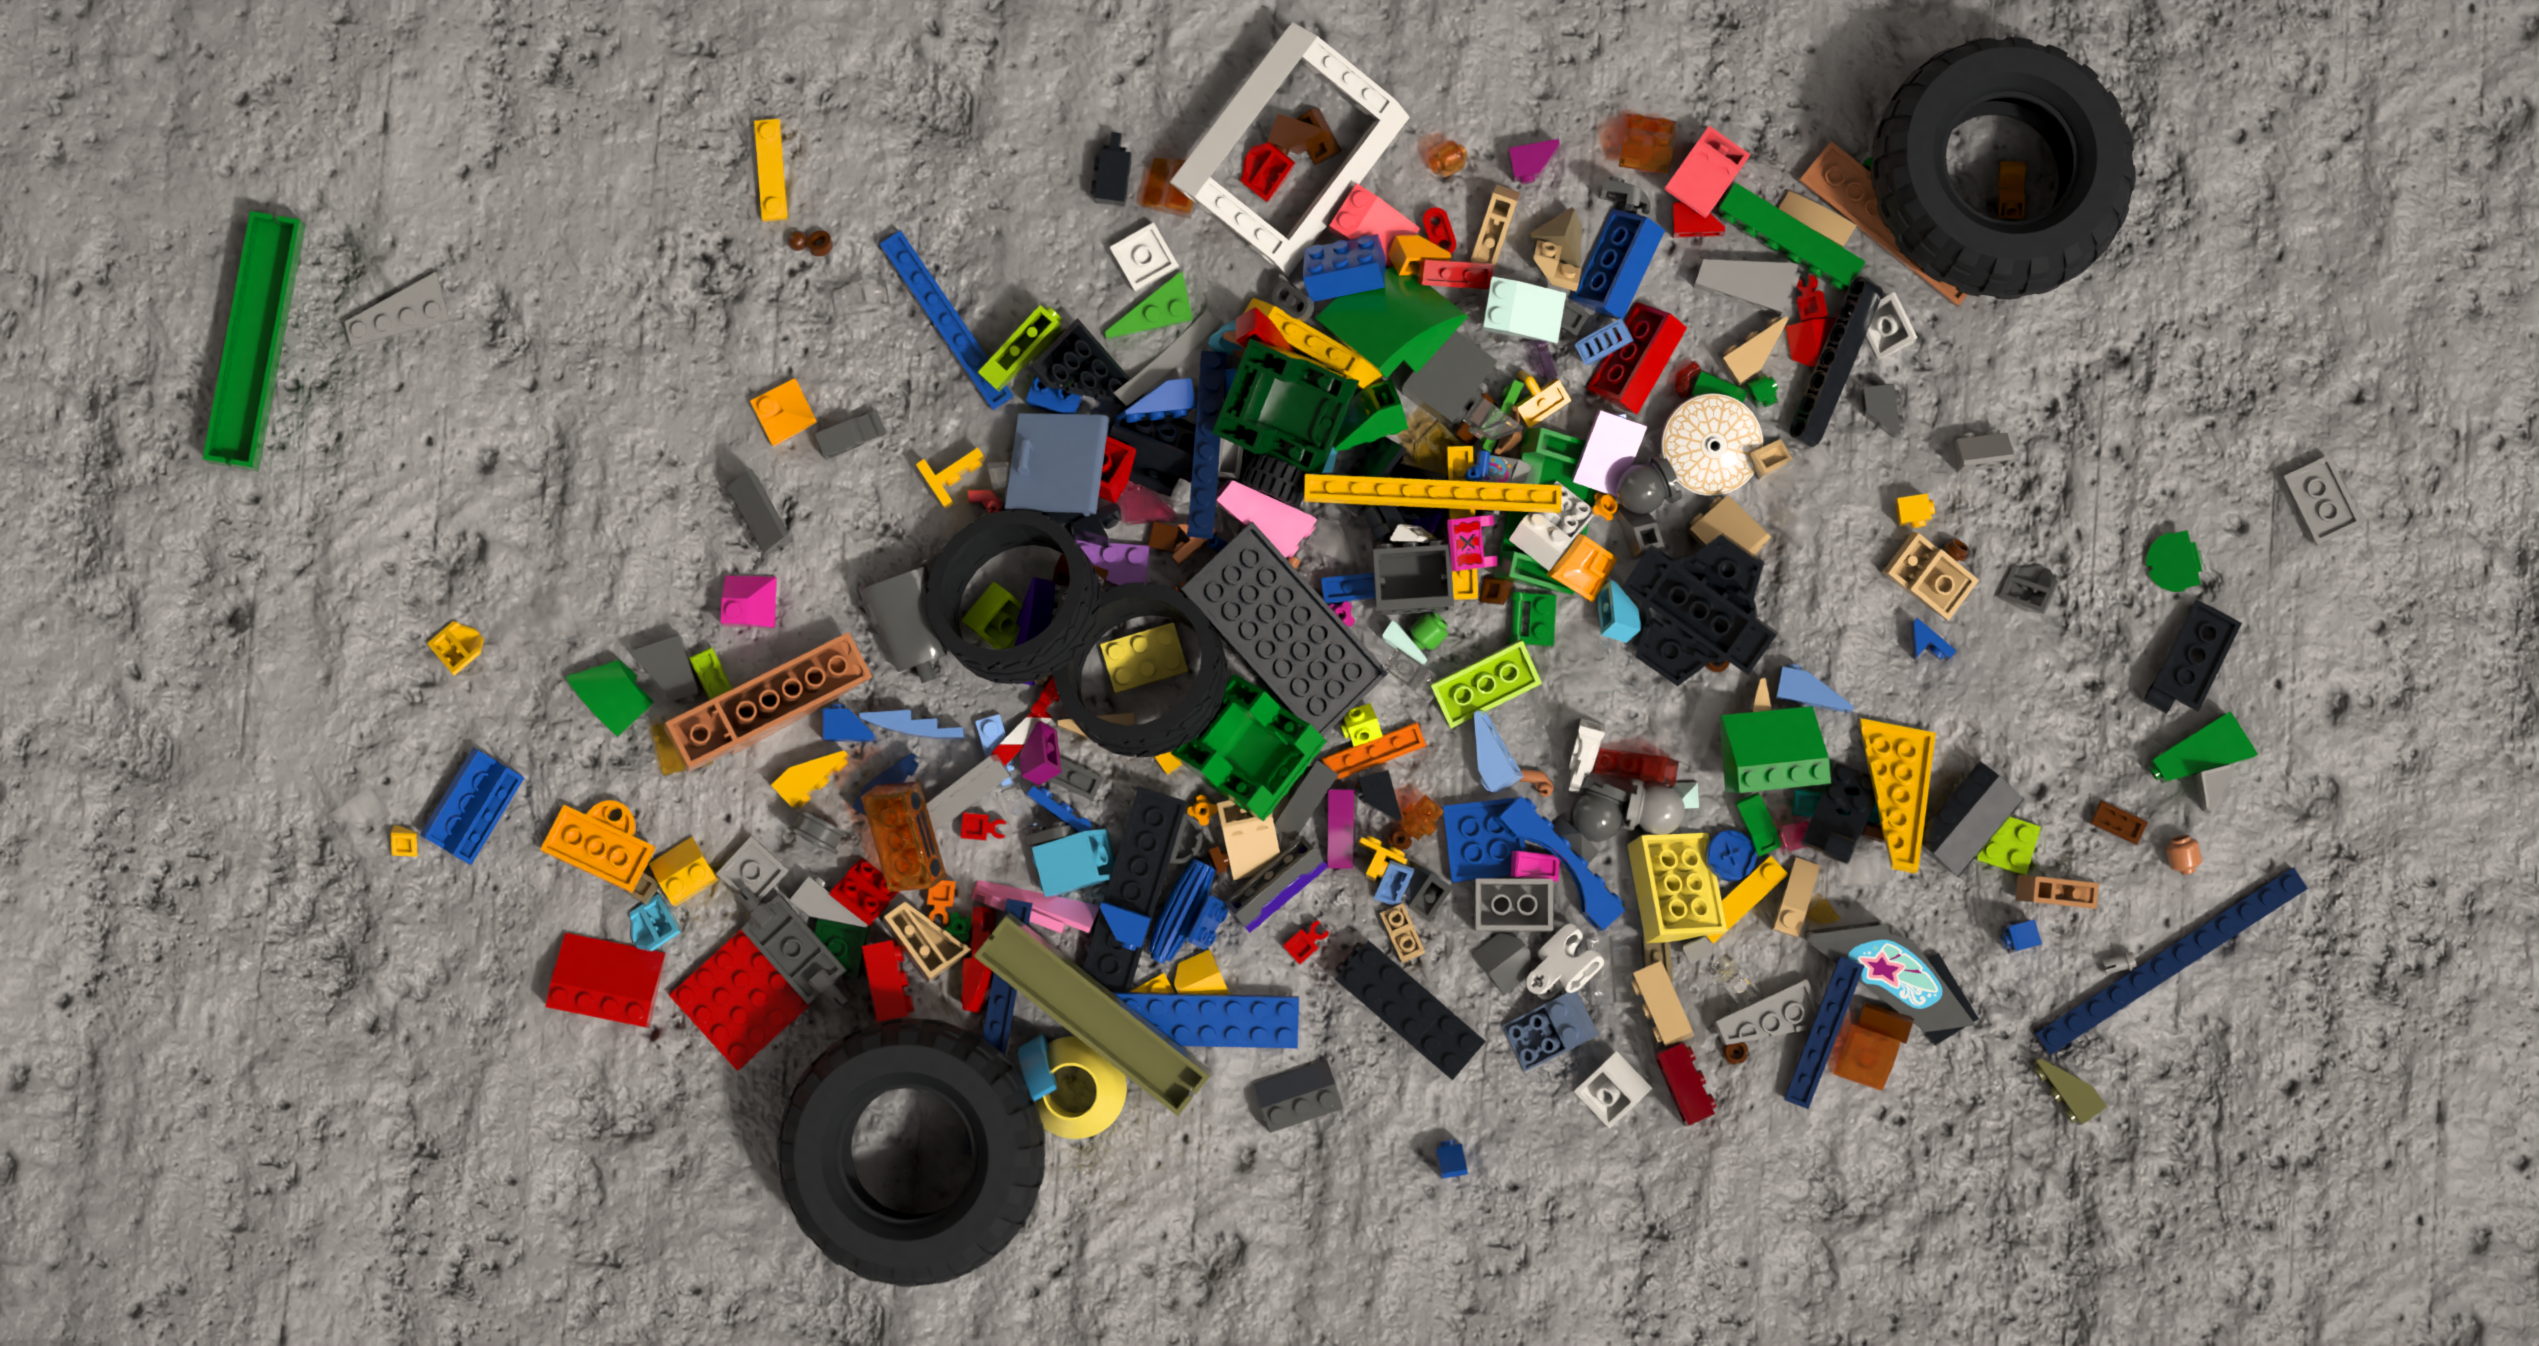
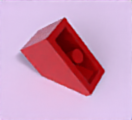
(1691, 224)

